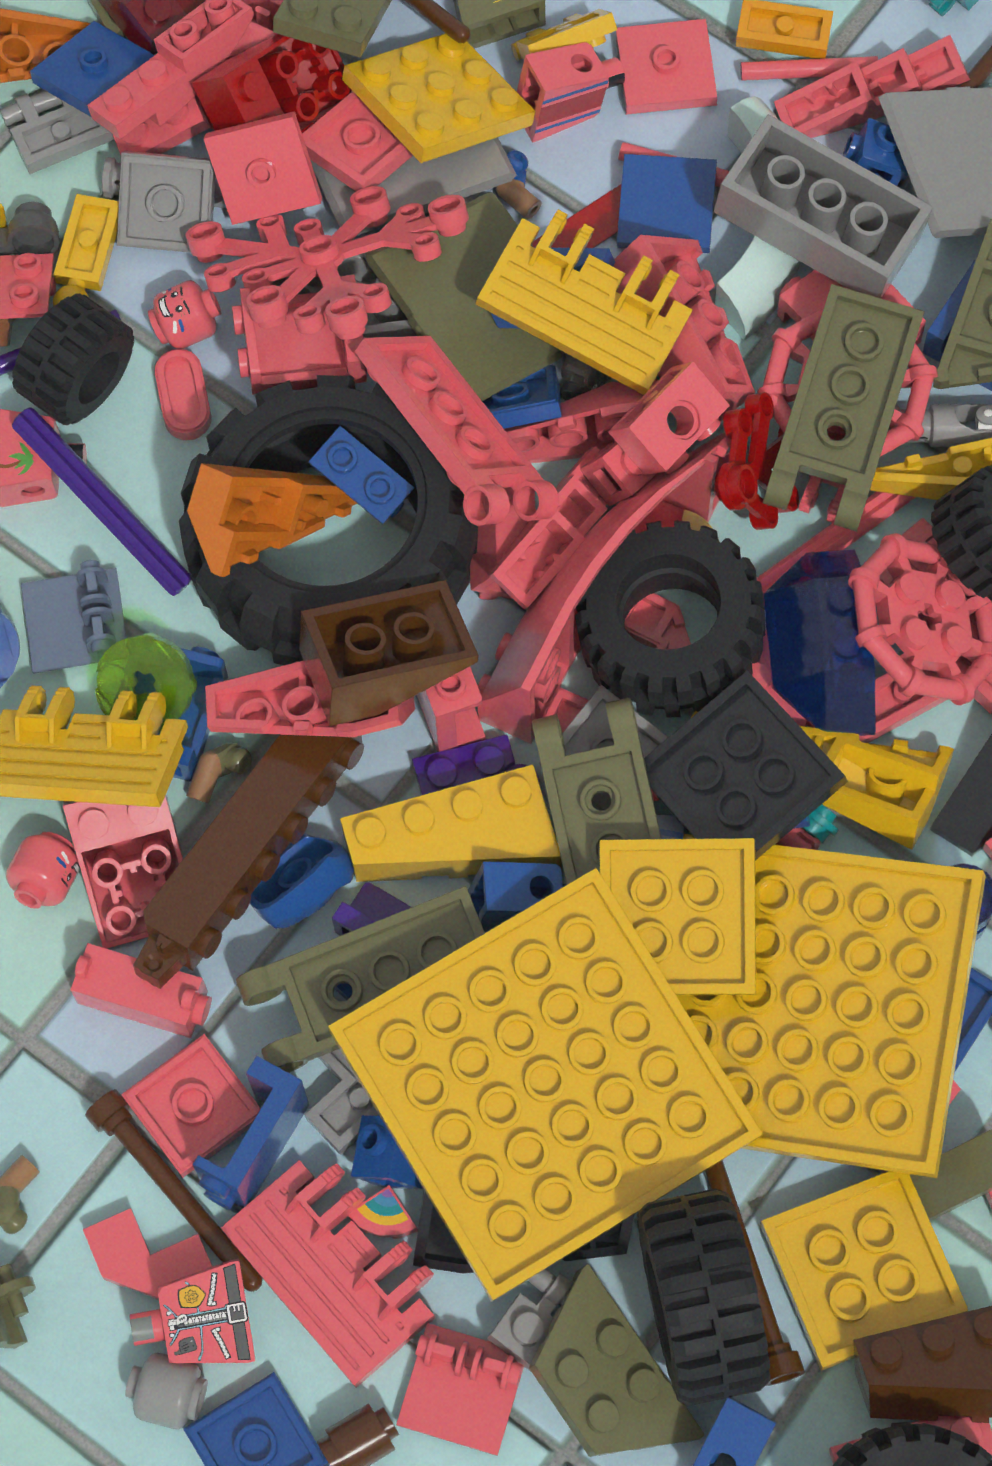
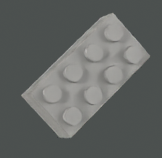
(822, 208)

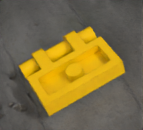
(574, 30)

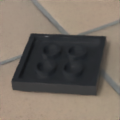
(742, 769)

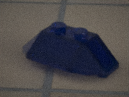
(815, 647)

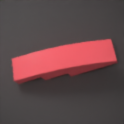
(853, 92)
(549, 543)

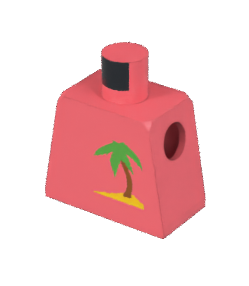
(22, 471)

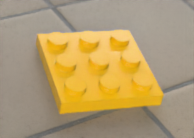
(438, 96)
(690, 908)
(862, 1264)

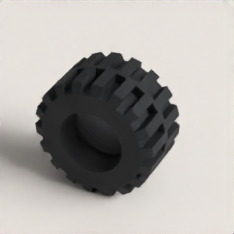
(73, 359)
(965, 531)

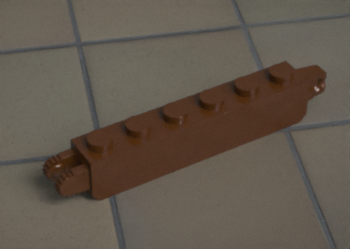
(240, 851)

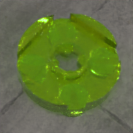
(148, 655)

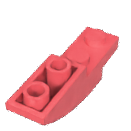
(164, 81)

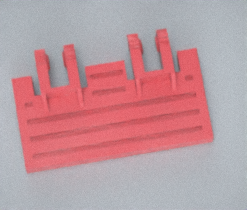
(324, 1273)

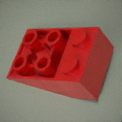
(273, 81)

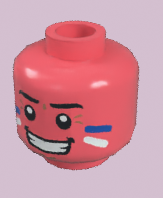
(184, 314)
(43, 870)

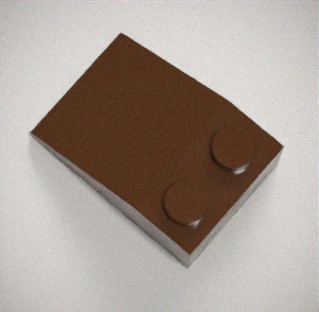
(383, 649)

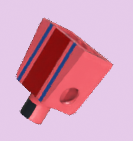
(566, 86)

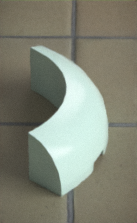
(754, 283)

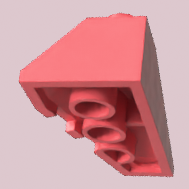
(582, 424)

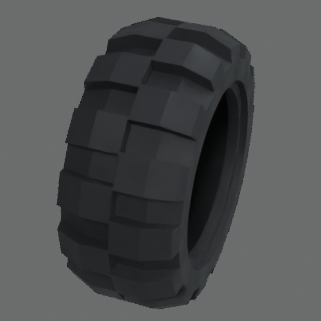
(283, 436)

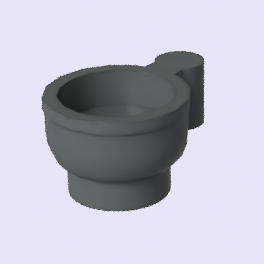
(30, 231)

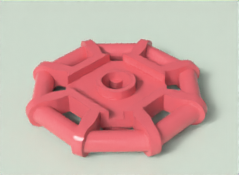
(789, 345)
(899, 623)

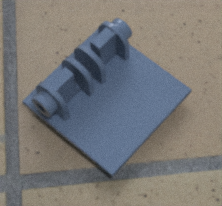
(73, 617)

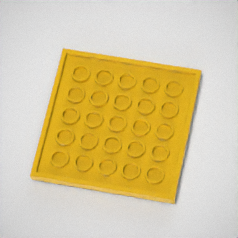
(851, 1007)
(544, 1083)

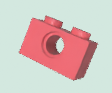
(645, 430)

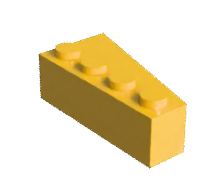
(454, 830)

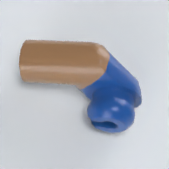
(515, 192)

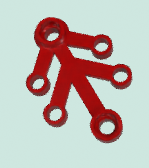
(739, 481)

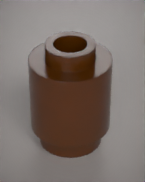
(359, 1438)

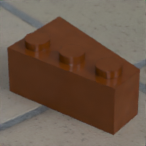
(929, 1369)

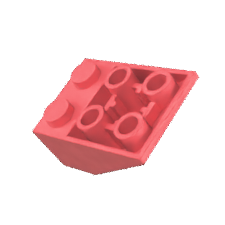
(123, 861)

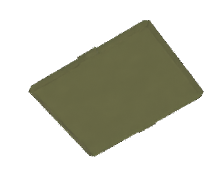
(443, 295)

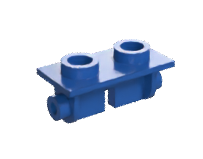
(361, 475)

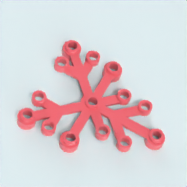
(319, 256)

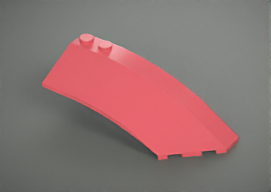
(547, 636)

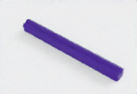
(101, 501)

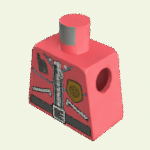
(200, 1318)

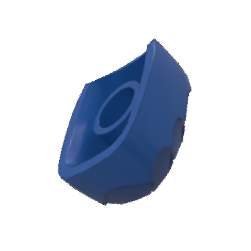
(303, 881)

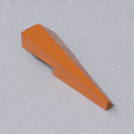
(254, 509)

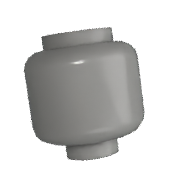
(166, 1391)

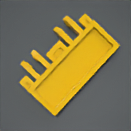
(582, 309)
(96, 757)

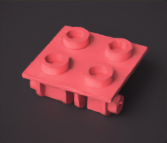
(26, 285)
(460, 1390)

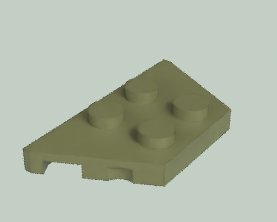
(969, 345)
(606, 1377)

